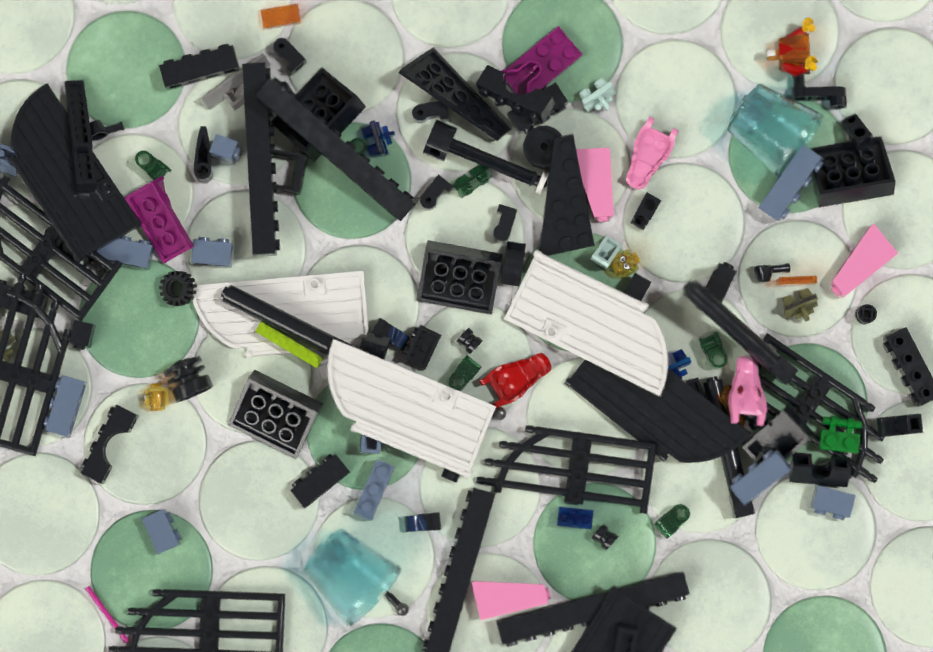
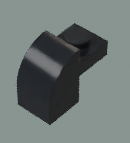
(513, 263)
(899, 425)

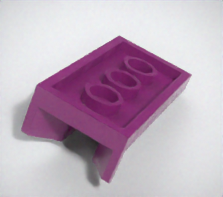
(542, 63)
(159, 220)

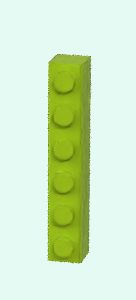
(289, 345)

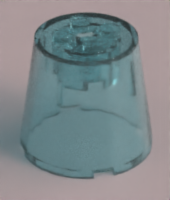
(773, 126)
(350, 575)

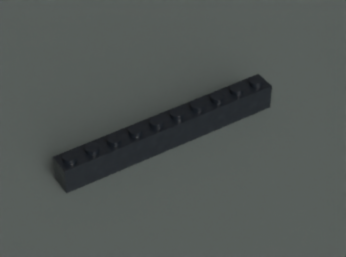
(333, 148)
(260, 163)
(459, 571)
(582, 610)

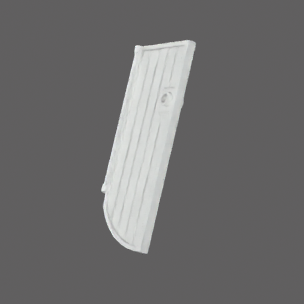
(325, 300)
(591, 322)
(407, 409)

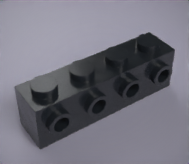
(199, 67)
(911, 366)

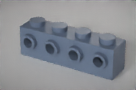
(791, 182)

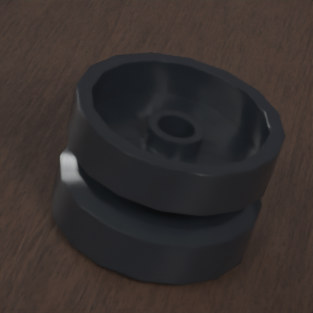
(533, 141)

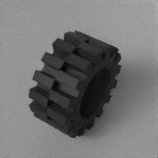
(167, 288)

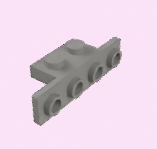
(231, 88)

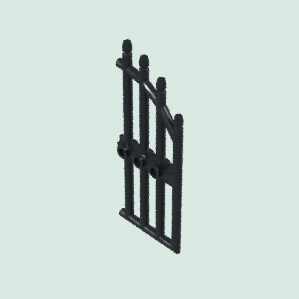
(43, 252)
(30, 378)
(814, 395)
(578, 467)
(209, 621)

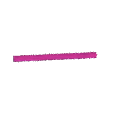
(105, 612)

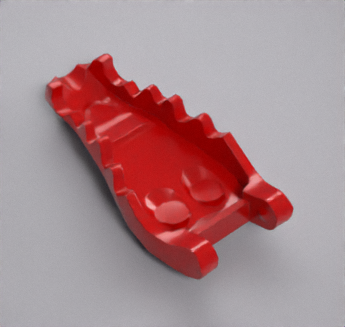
(514, 379)

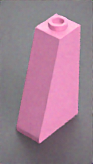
(597, 181)
(864, 260)
(505, 597)

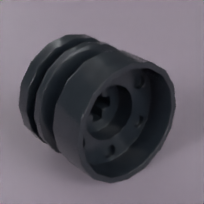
(188, 379)

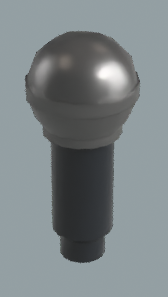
(499, 413)
(401, 608)

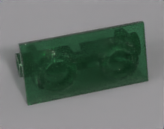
(466, 185)

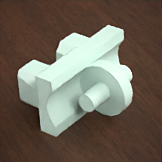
(599, 98)

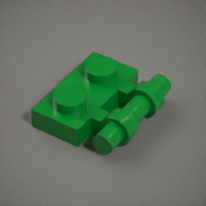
(840, 441)

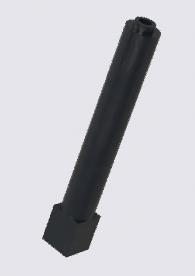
(279, 319)
(772, 362)
(732, 461)

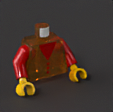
(794, 51)

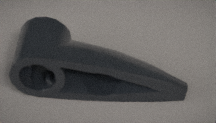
(203, 157)

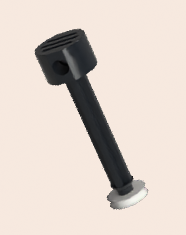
(442, 141)

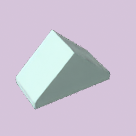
(606, 252)

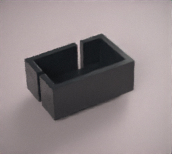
(782, 432)

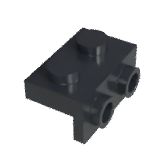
(422, 346)

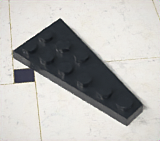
(443, 83)
(565, 210)

